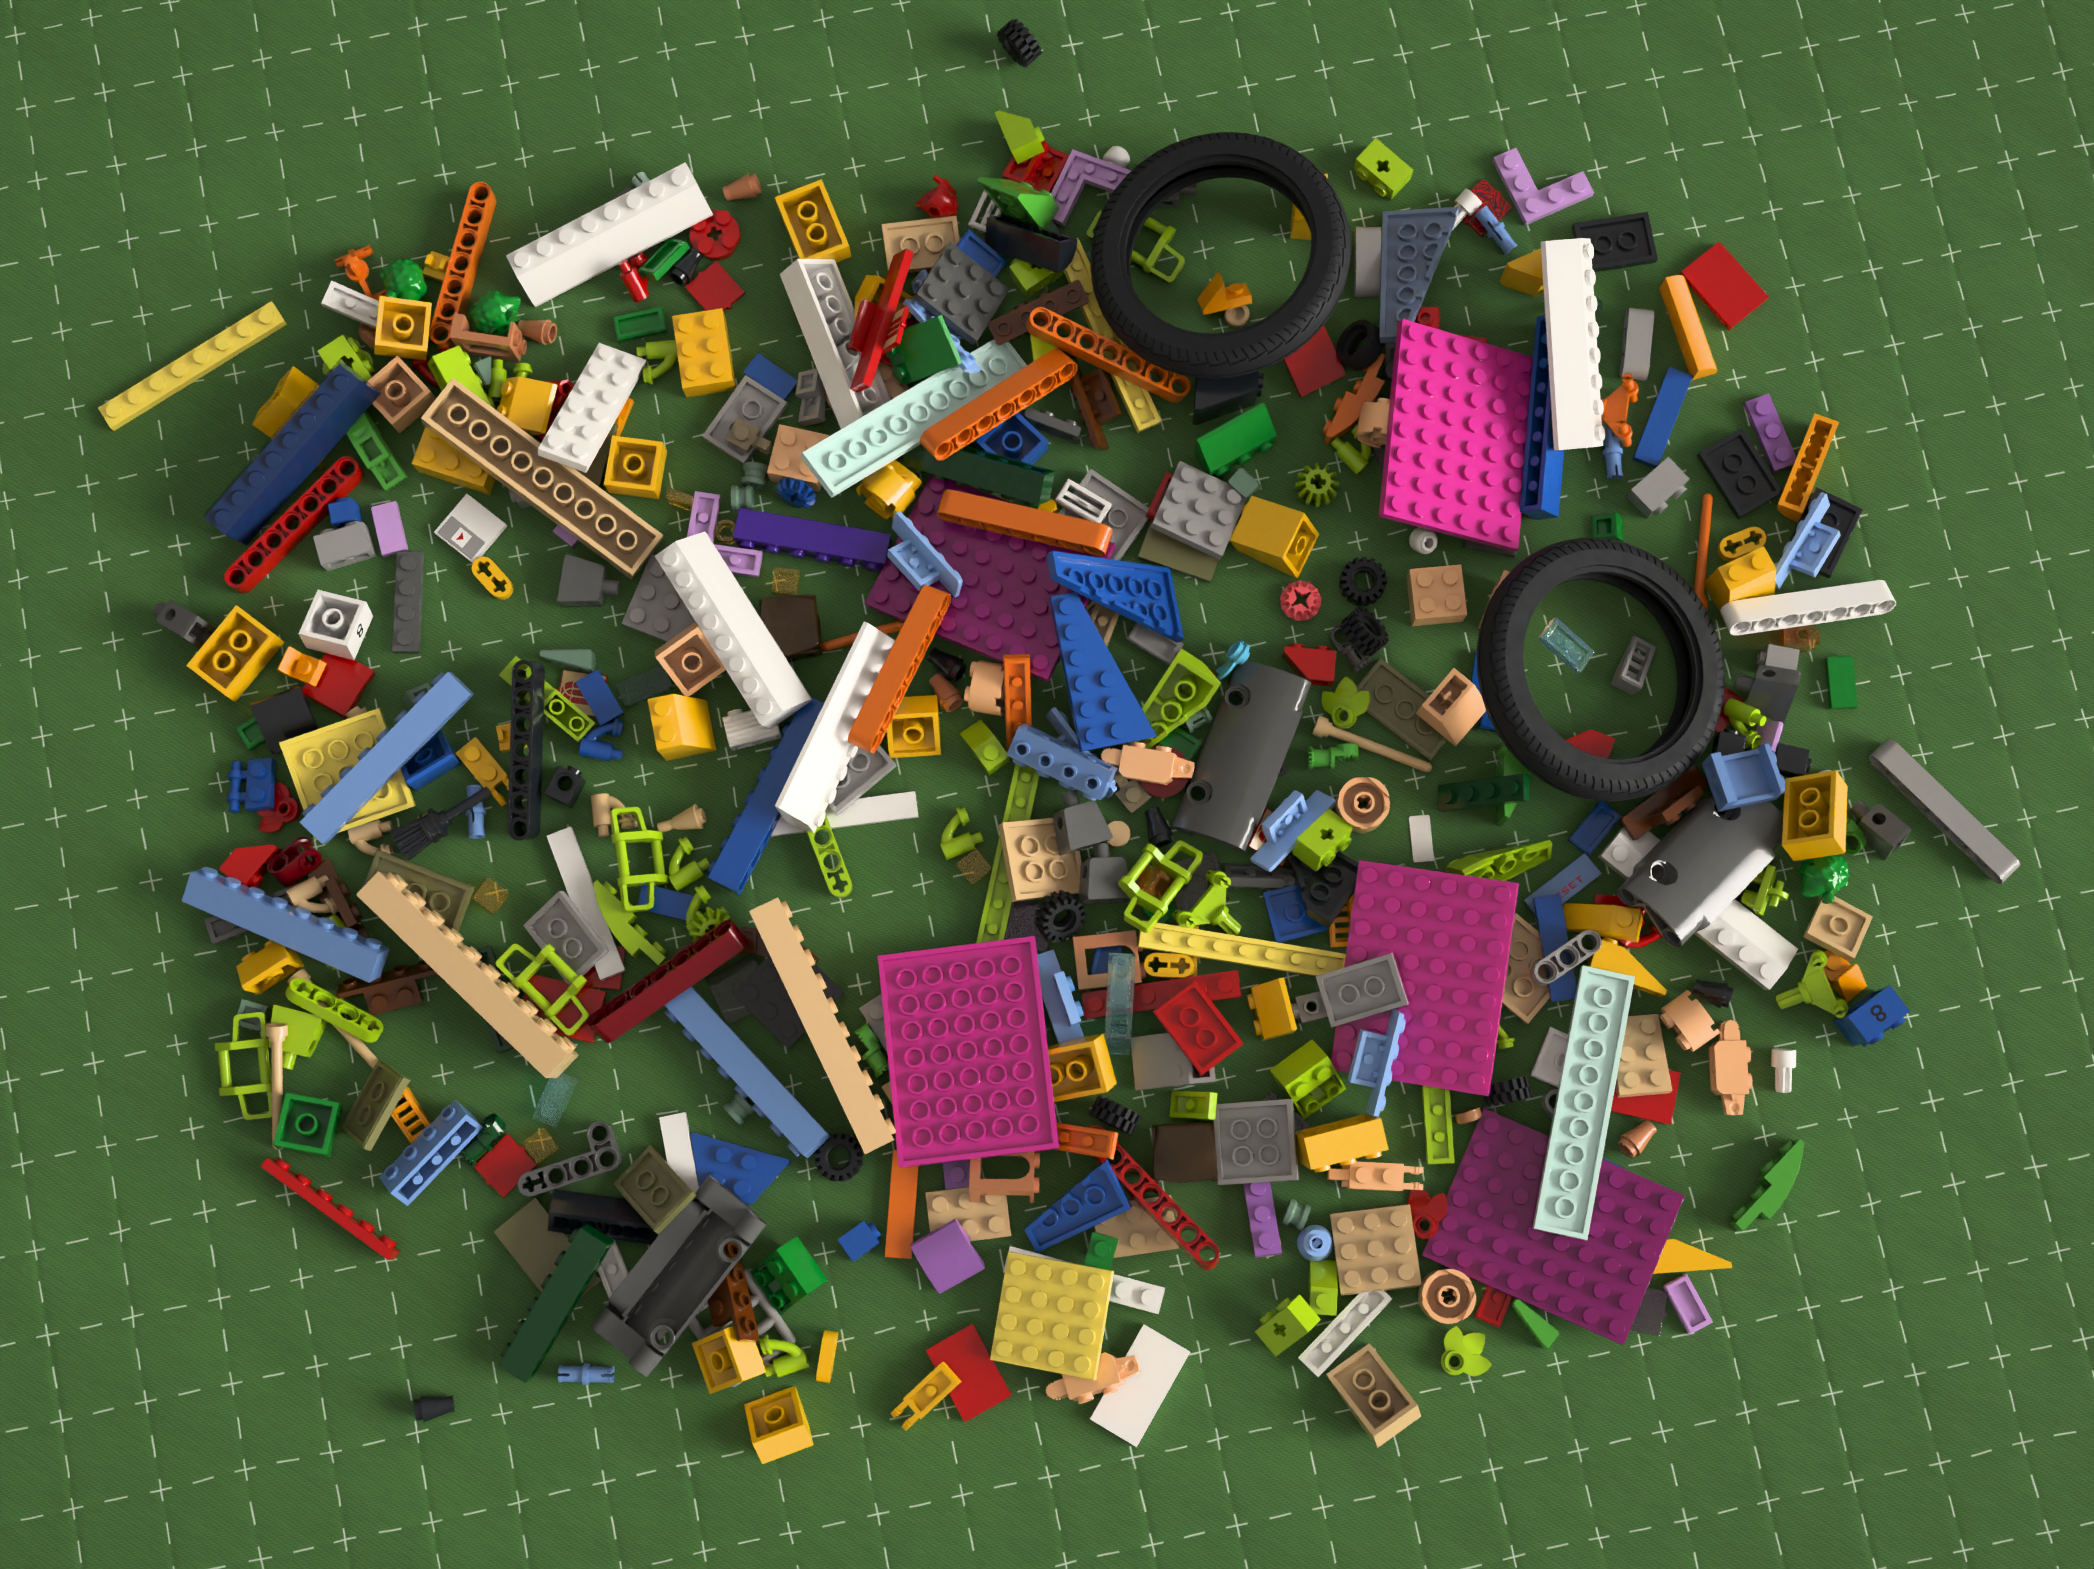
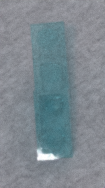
(1119, 1003)

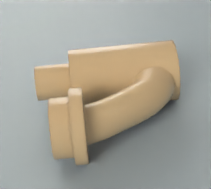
(600, 810)
(369, 831)
(308, 889)

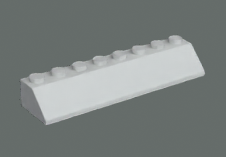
(609, 235)
(827, 325)
(1572, 343)
(733, 629)
(827, 748)
(1734, 934)

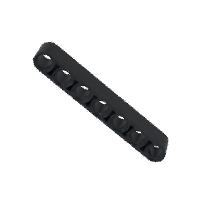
(518, 739)

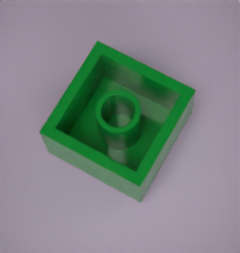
(308, 1125)

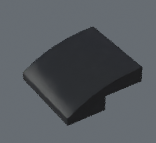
(283, 717)

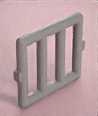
(773, 1319)

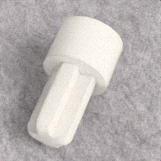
(1467, 204)
(1783, 1061)

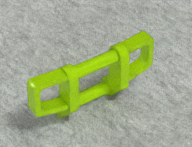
(1149, 263)
(1161, 862)
(625, 879)
(521, 982)
(264, 1065)

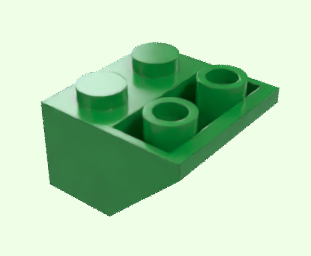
(788, 1275)

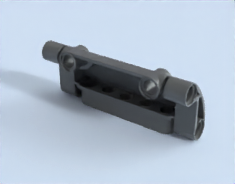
(1242, 755)
(1702, 866)
(677, 1275)

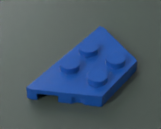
(736, 1167)

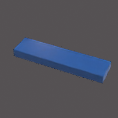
(1662, 417)
(1552, 936)

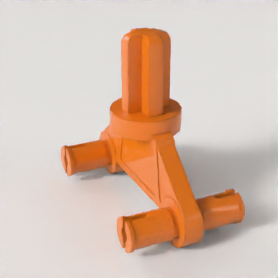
(358, 270)
(1616, 409)

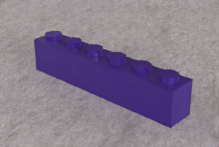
(812, 539)

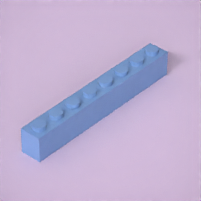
(386, 758)
(286, 924)
(748, 1071)

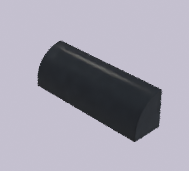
(1030, 242)
(607, 1214)

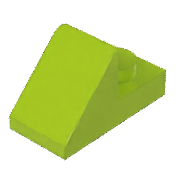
(1193, 1105)

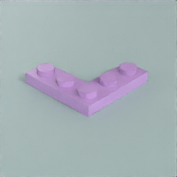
(1077, 172)
(1535, 203)
(704, 519)

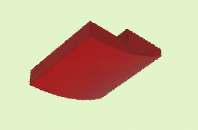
(1039, 171)
(339, 684)

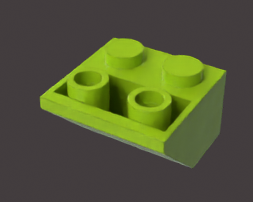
(1308, 1079)

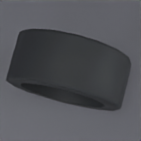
(1351, 338)

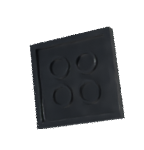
(771, 1004)

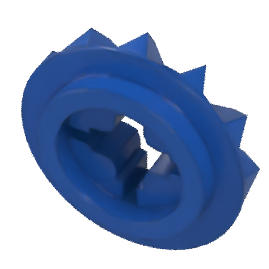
(790, 487)

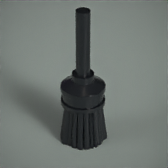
(432, 825)

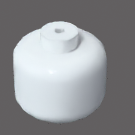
(1117, 156)
(1423, 540)

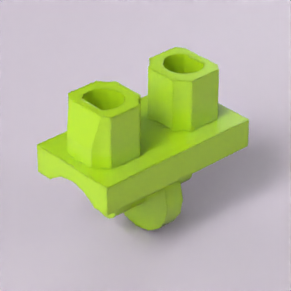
(1759, 900)

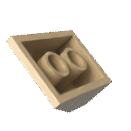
(1374, 1395)

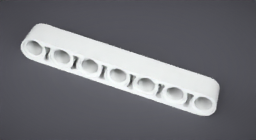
(1807, 607)

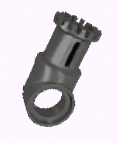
(1357, 659)

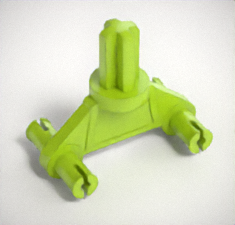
(1210, 907)
(1814, 989)

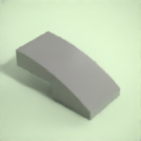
(812, 393)

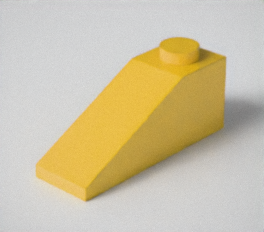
(1606, 920)
(1619, 960)
(1683, 1257)

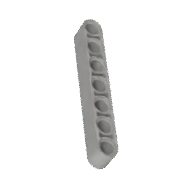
(1944, 811)

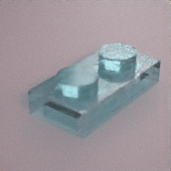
(1566, 645)
(555, 1099)

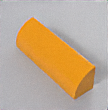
(1687, 327)
(1806, 467)

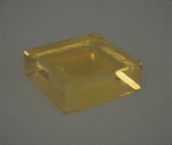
(679, 499)
(786, 581)
(973, 866)
(491, 895)
(541, 1145)

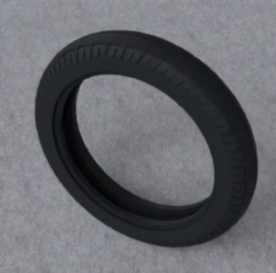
(1200, 160)
(1687, 630)

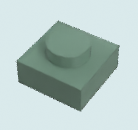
(249, 1006)

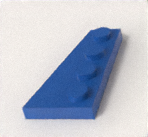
(1082, 1207)

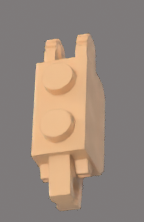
(1148, 765)
(1729, 1068)
(1375, 1176)
(1110, 1375)

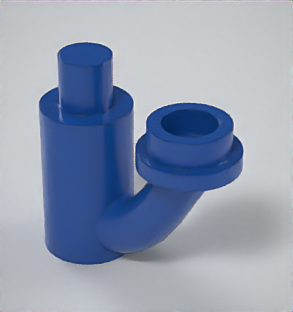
(601, 750)

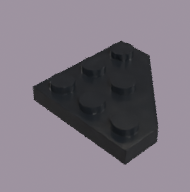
(1328, 889)

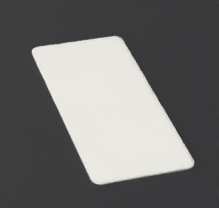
(1421, 838)

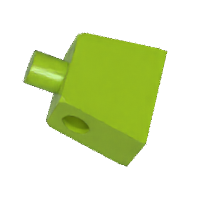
(302, 1036)

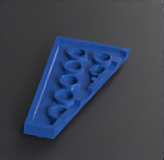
(1128, 588)
(1098, 694)

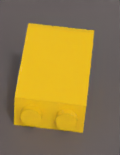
(1275, 535)
(1742, 579)
(681, 726)

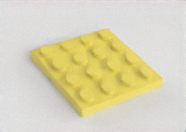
(323, 754)
(1052, 1315)

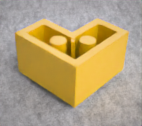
(286, 398)

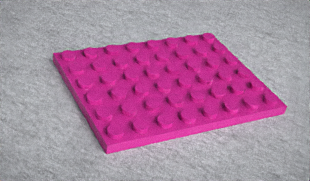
(1456, 436)
(1453, 963)
(967, 1052)

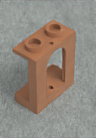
(465, 336)
(1124, 938)
(1024, 1186)

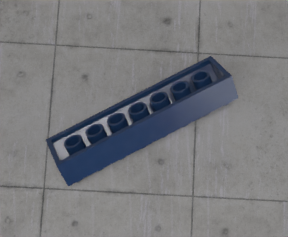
(291, 453)

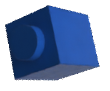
(860, 1240)

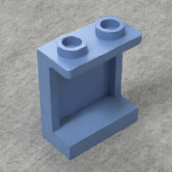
(1744, 777)

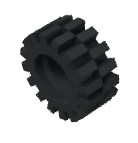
(1019, 42)
(1363, 596)
(1364, 631)
(1052, 907)
(1508, 1092)
(1115, 1115)
(853, 1165)

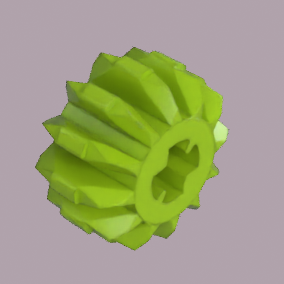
(1324, 480)
(706, 920)

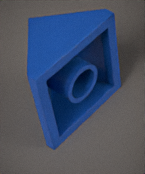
(430, 762)

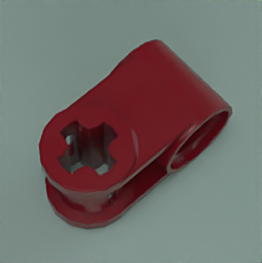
(293, 864)

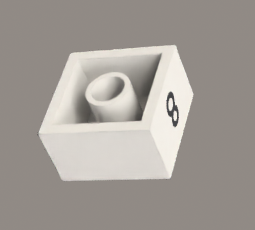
(335, 624)

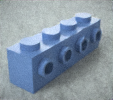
(1061, 762)
(430, 1152)

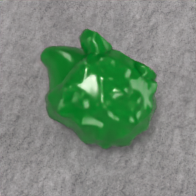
(404, 280)
(494, 312)
(1823, 876)

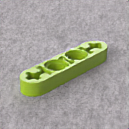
(824, 850)
(333, 1013)

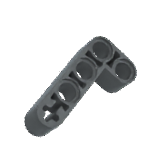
(569, 1166)

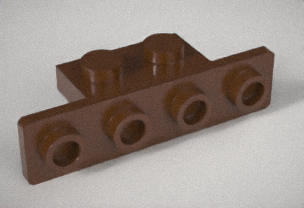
(1059, 301)
(1095, 401)
(1665, 804)
(340, 892)
(390, 991)
(733, 1302)

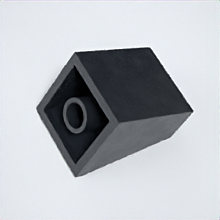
(1225, 395)

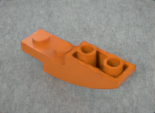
(1349, 406)

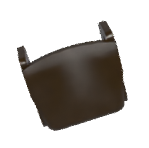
(793, 625)
(1184, 1152)

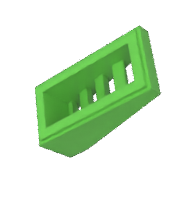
(1537, 1326)

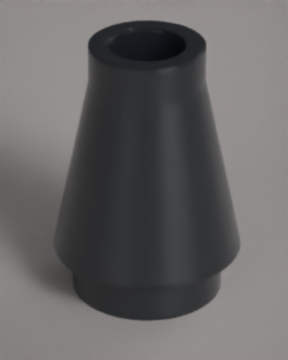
(685, 267)
(949, 665)
(1158, 830)
(1713, 992)
(431, 1407)

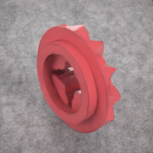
(1300, 612)

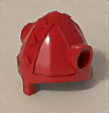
(940, 200)

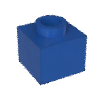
(344, 511)

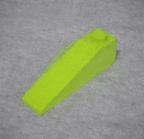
(1179, 695)
(1502, 863)

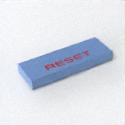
(1567, 882)

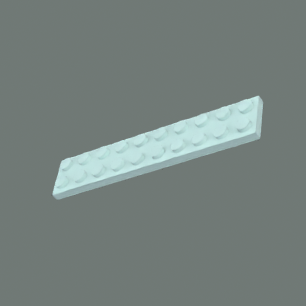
(900, 422)
(1583, 1103)

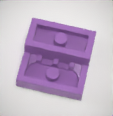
(947, 1256)

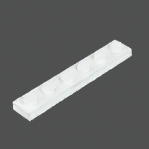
(1123, 1289)

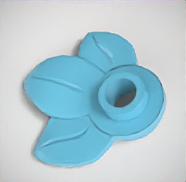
(1236, 654)

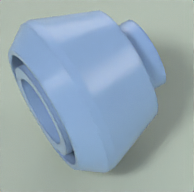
(1310, 1250)

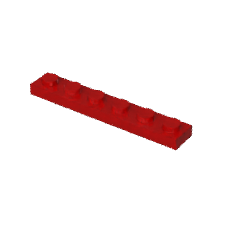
(1152, 995)
(340, 1214)

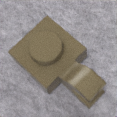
(746, 436)
(1131, 793)

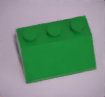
(1236, 441)

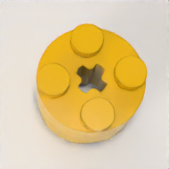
(887, 492)

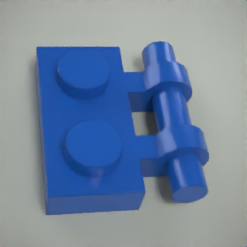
(260, 785)

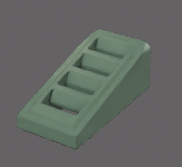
(576, 659)

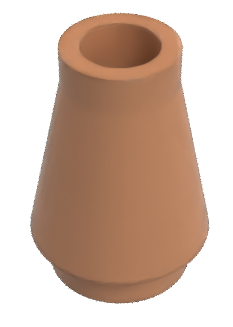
(744, 187)
(538, 330)
(948, 696)
(1636, 1139)

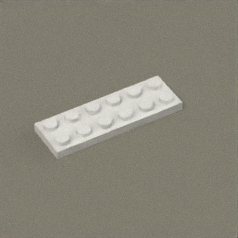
(592, 407)

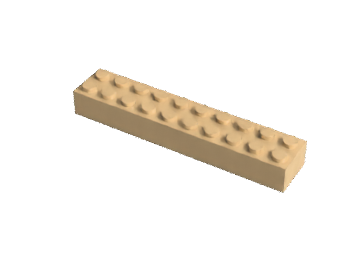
(546, 485)
(467, 974)
(821, 1024)

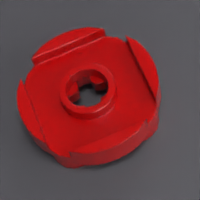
(726, 242)

